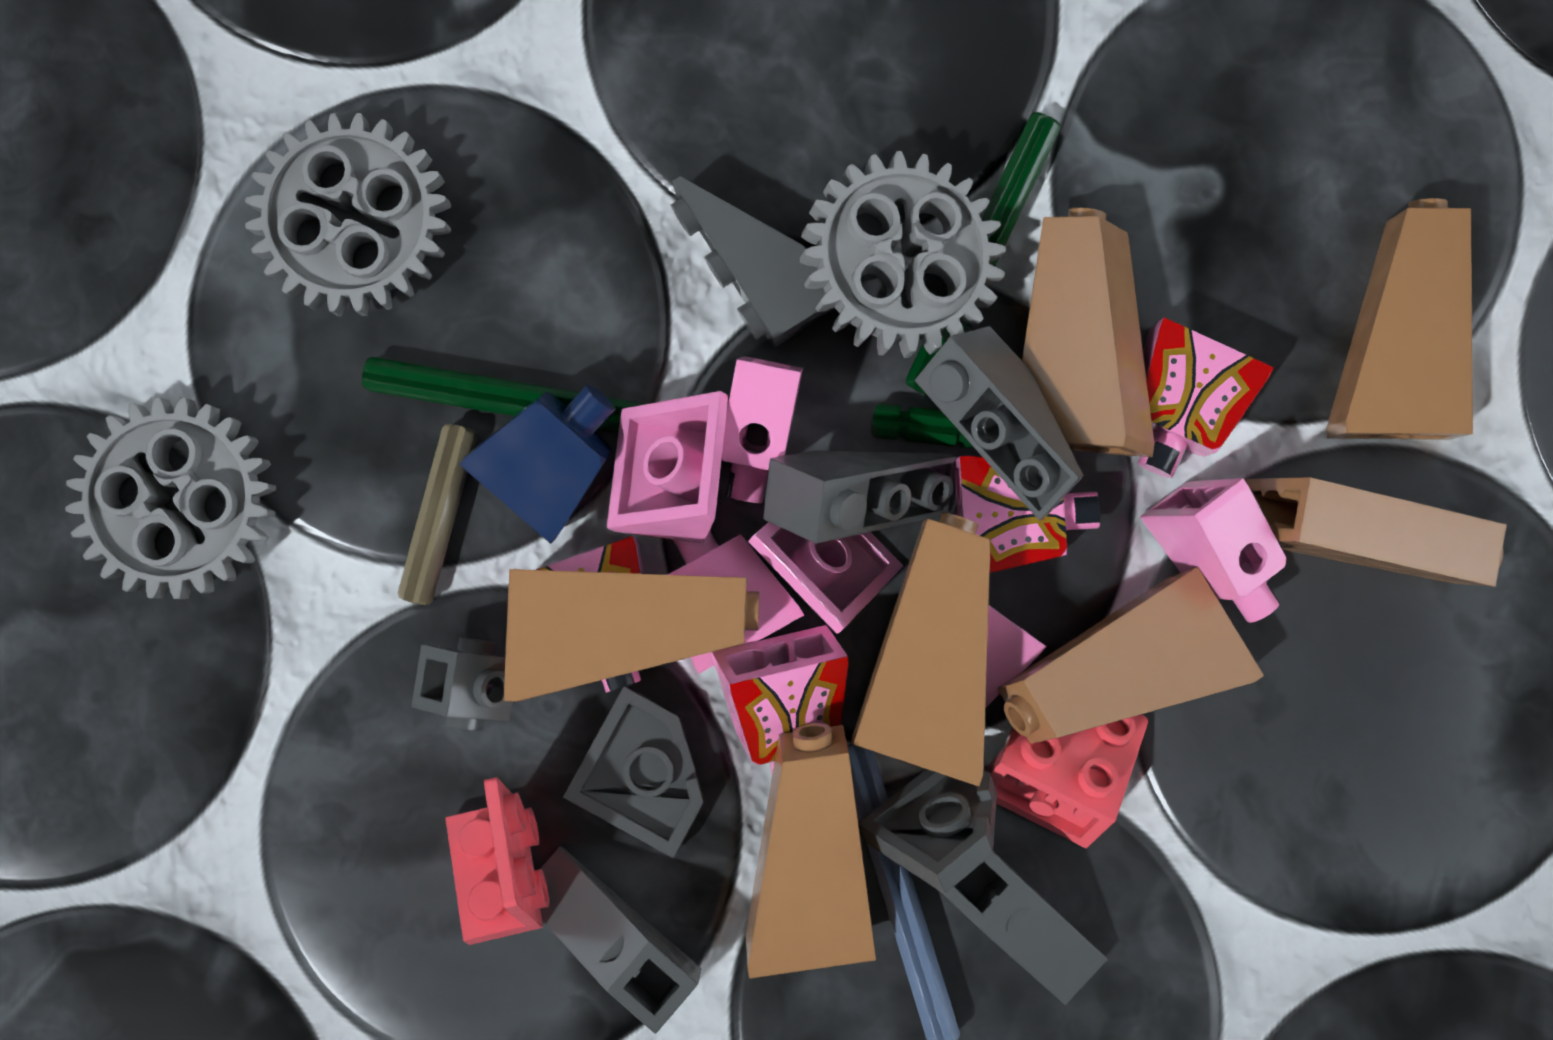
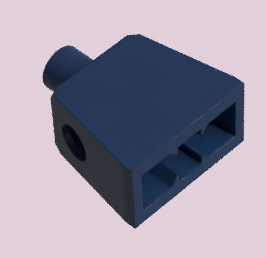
(545, 458)

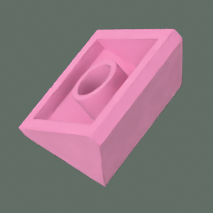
(669, 468)
(830, 576)

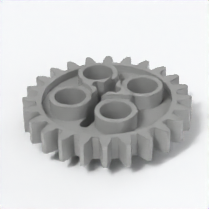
(847, 253)
(326, 264)
(129, 533)

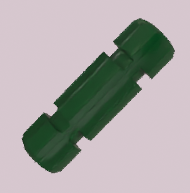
(916, 425)

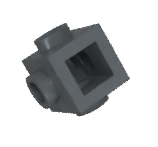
(462, 683)

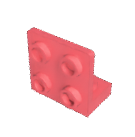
(1071, 780)
(494, 867)

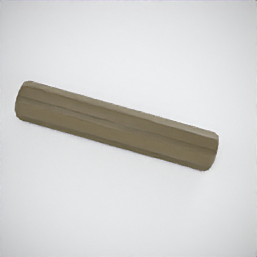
(436, 515)

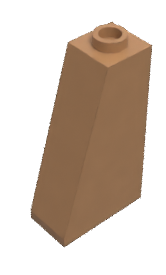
(1413, 333)
(1088, 336)
(1380, 530)
(603, 625)
(1139, 659)
(933, 662)
(810, 870)

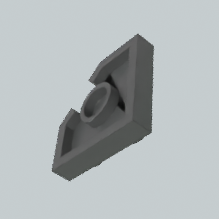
(640, 773)
(935, 827)

